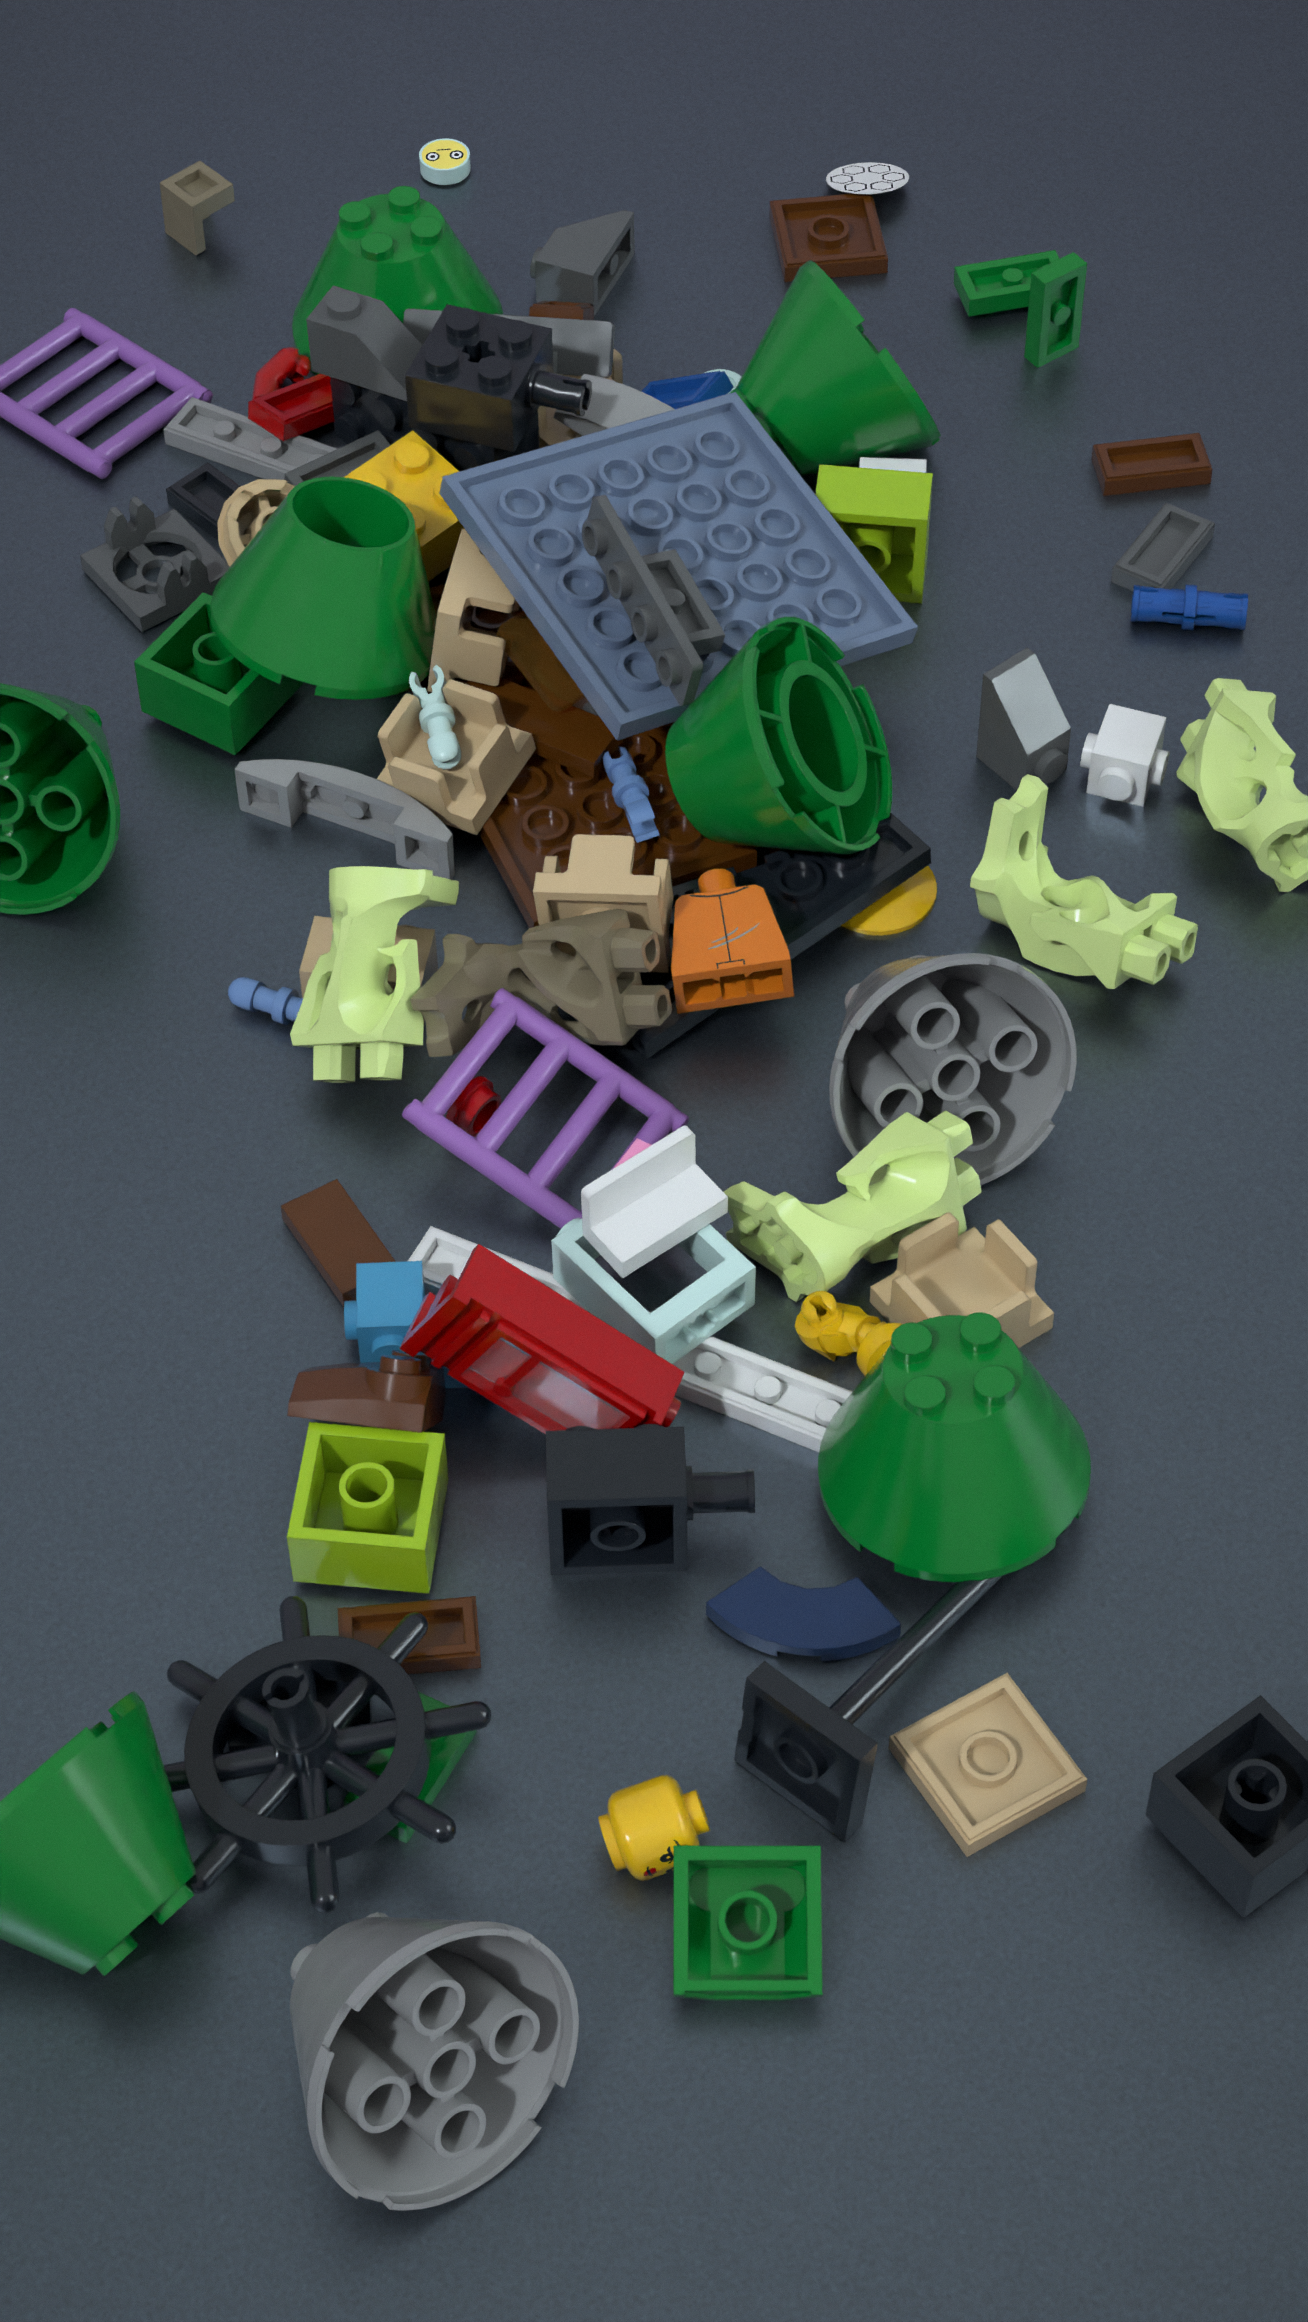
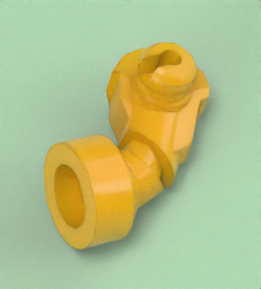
(841, 1329)

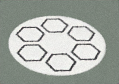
(867, 178)

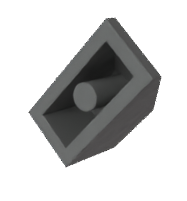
(584, 259)
(360, 342)
(1022, 722)

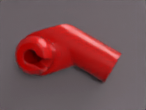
(283, 365)

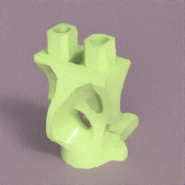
(1232, 774)
(1074, 923)
(349, 992)
(892, 1188)

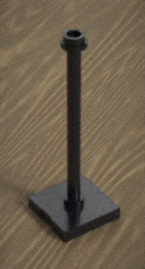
(814, 1749)

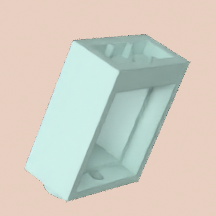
(681, 1321)

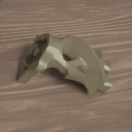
(595, 986)

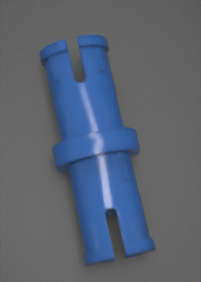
(1189, 607)

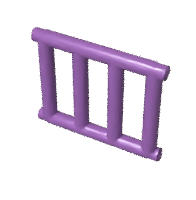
(110, 348)
(559, 1047)

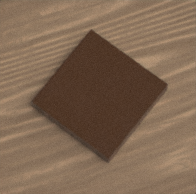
(830, 230)

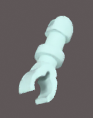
(437, 720)

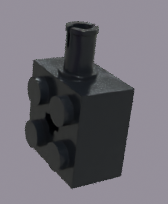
(487, 378)
(626, 1499)
(1239, 1805)

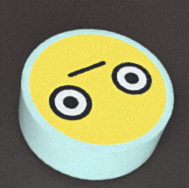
(444, 161)

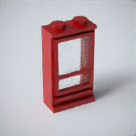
(540, 1352)

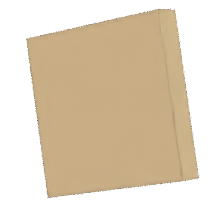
(987, 1764)

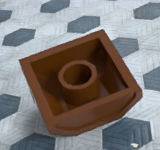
(388, 1394)

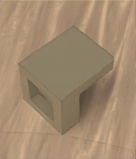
(190, 199)

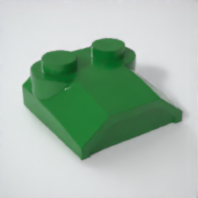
(747, 1923)

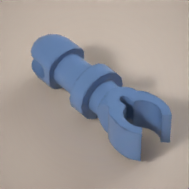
(631, 794)
(256, 997)

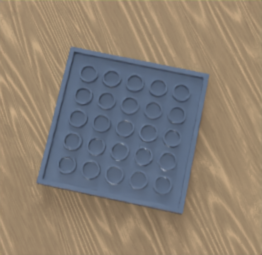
(683, 482)

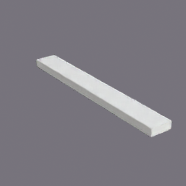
(715, 1371)

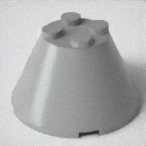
(956, 1039)
(427, 2052)

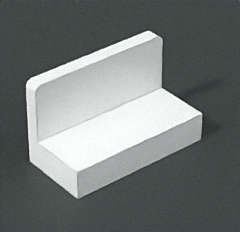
(650, 1203)

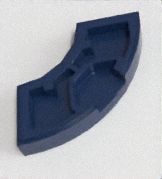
(803, 1621)

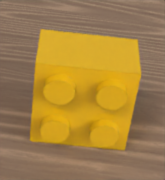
(414, 475)

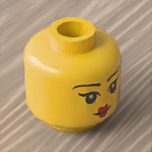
(648, 1823)

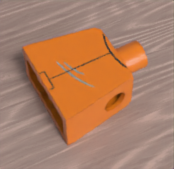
(727, 947)

